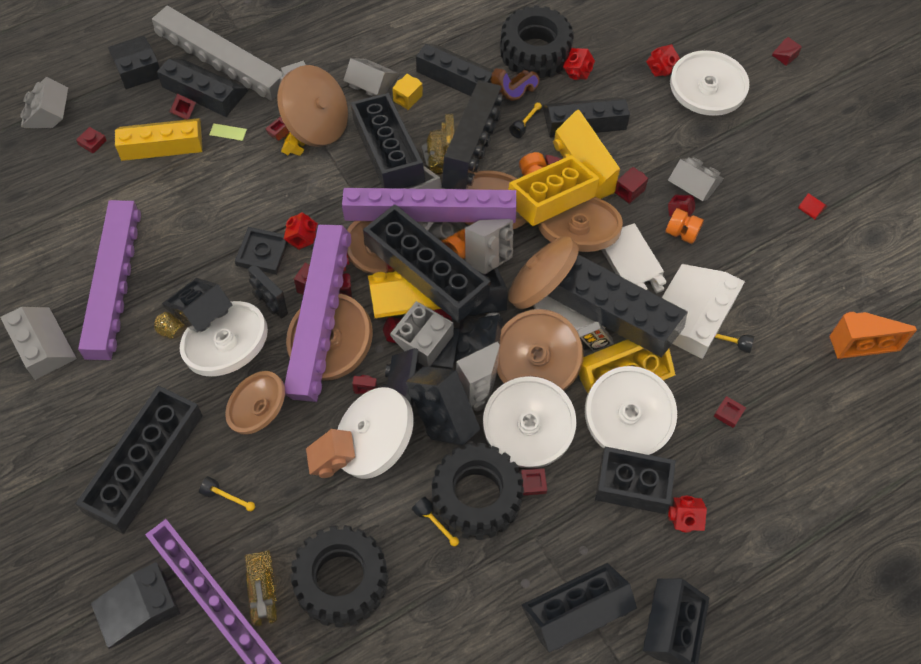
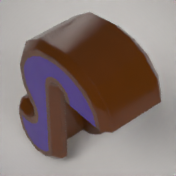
(516, 87)

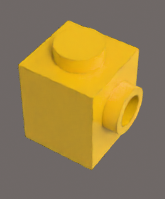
(407, 91)

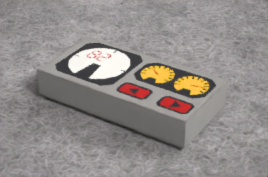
(595, 336)

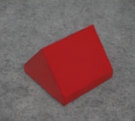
(812, 206)

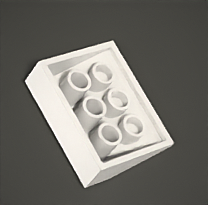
(707, 298)

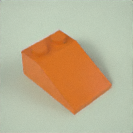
(868, 335)

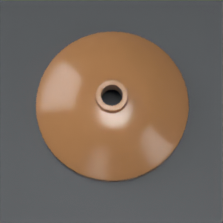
(360, 254)
(255, 402)

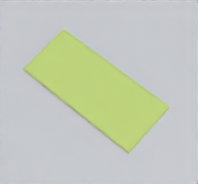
(228, 132)

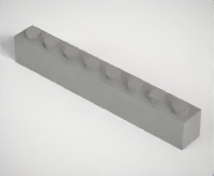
(218, 52)

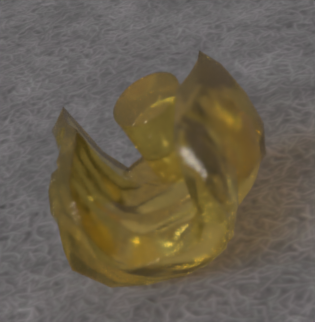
(167, 325)

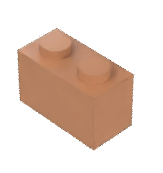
(330, 453)

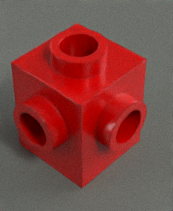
(663, 60)
(579, 63)
(300, 231)
(688, 513)

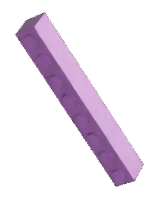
(430, 204)
(109, 281)
(317, 313)
(210, 595)

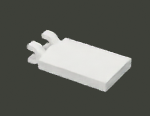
(634, 260)

